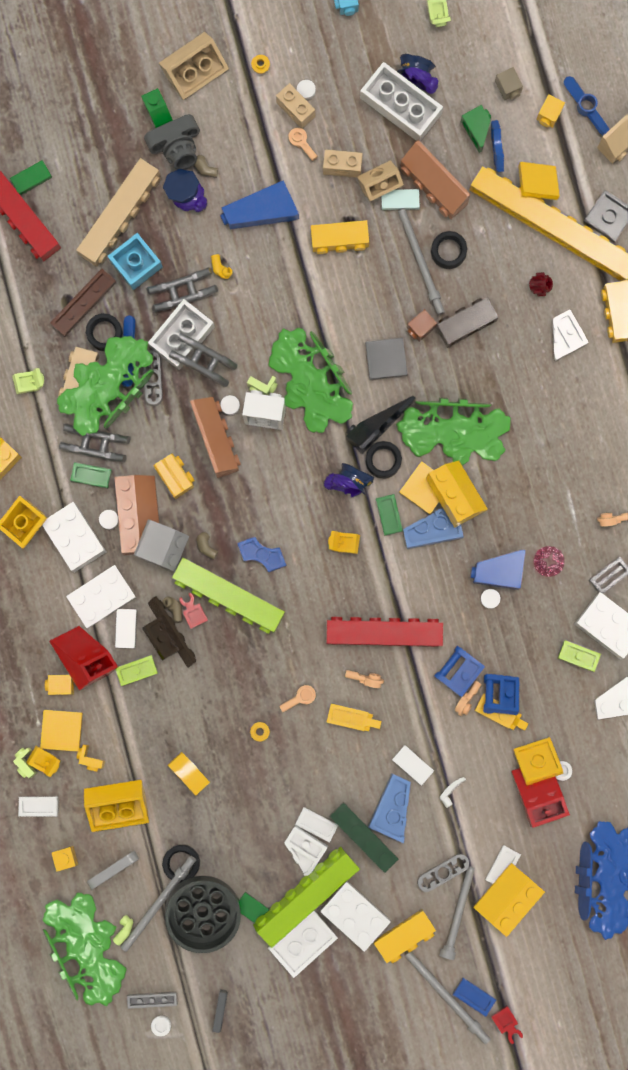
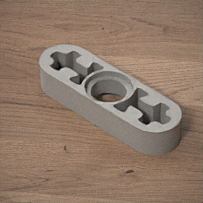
(148, 392)
(112, 870)
(433, 884)

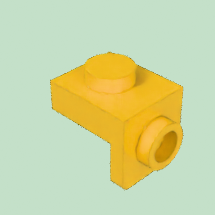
(344, 542)
(43, 761)
(91, 763)

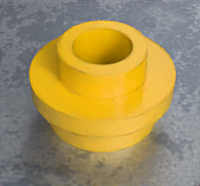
(260, 69)
(259, 725)

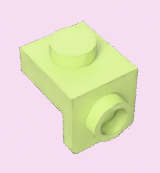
(438, 12)
(28, 381)
(255, 384)
(24, 769)

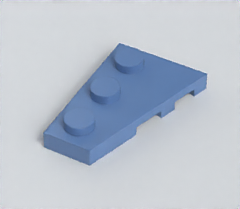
(431, 530)
(392, 809)

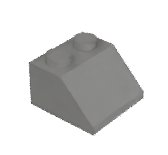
(161, 545)

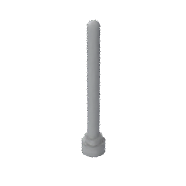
(448, 949)

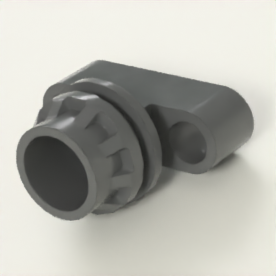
(175, 141)

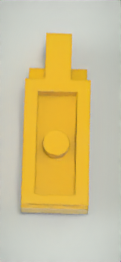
(351, 718)
(506, 720)

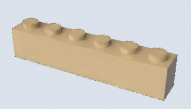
(119, 212)

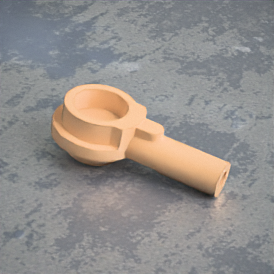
(299, 138)
(608, 520)
(373, 680)
(305, 695)
(463, 705)

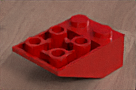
(83, 657)
(541, 800)

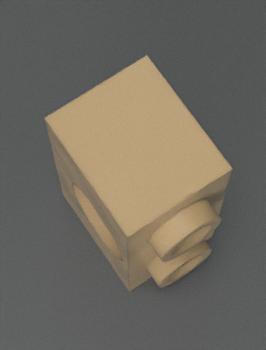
(295, 106)
(342, 163)
(380, 180)

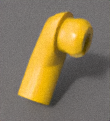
(219, 269)

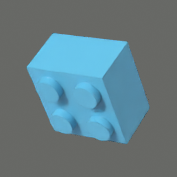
(135, 261)

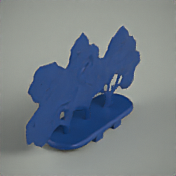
(611, 876)

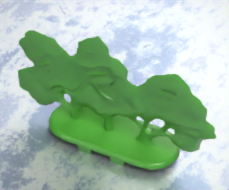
(101, 384)
(309, 384)
(457, 434)
(86, 945)

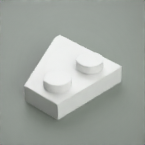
(567, 335)
(613, 702)
(305, 849)

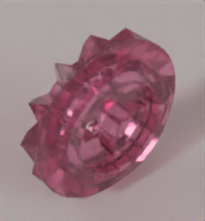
(541, 565)

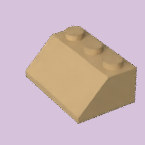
(194, 65)
(615, 141)

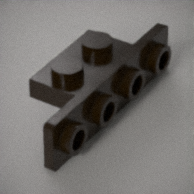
(165, 636)

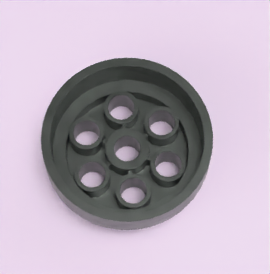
(192, 936)

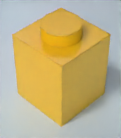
(550, 111)
(59, 685)
(64, 858)

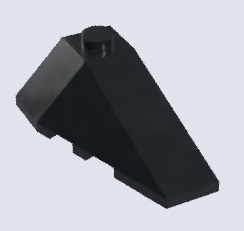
(369, 430)

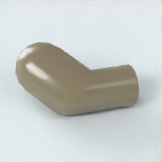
(203, 168)
(203, 546)
(175, 607)

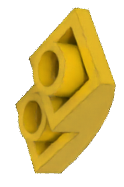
(188, 773)

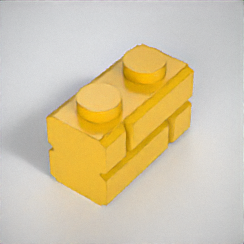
(174, 476)

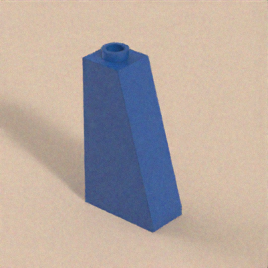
(261, 208)

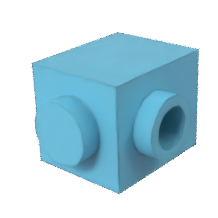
(347, 7)

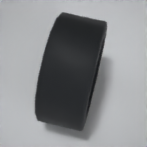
(451, 236)
(94, 321)
(383, 445)
(180, 848)

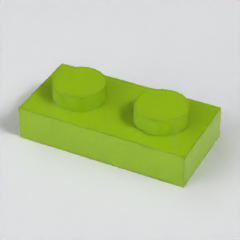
(579, 656)
(136, 670)

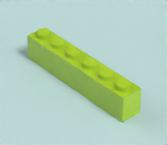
(229, 595)
(305, 897)

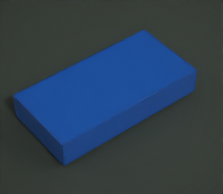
(474, 997)

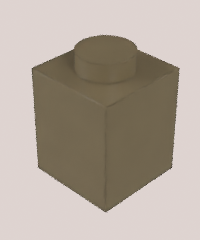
(509, 84)

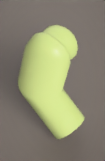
(125, 931)

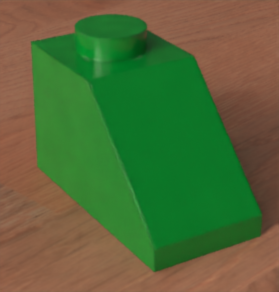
(156, 108)
(476, 125)

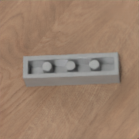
(152, 1000)

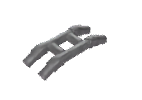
(171, 286)
(193, 362)
(102, 452)

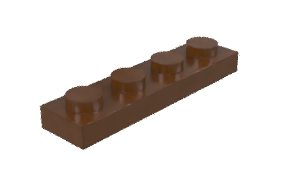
(83, 302)

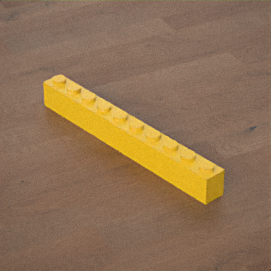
(551, 223)

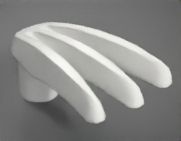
(444, 796)

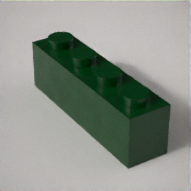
(364, 837)

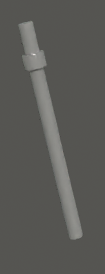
(433, 295)
(180, 874)
(473, 1025)

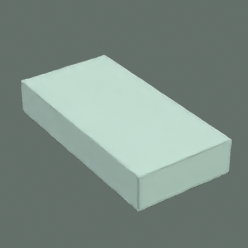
(401, 199)

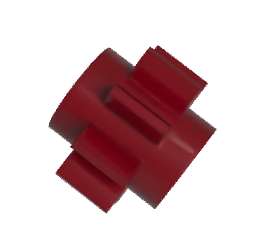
(541, 284)

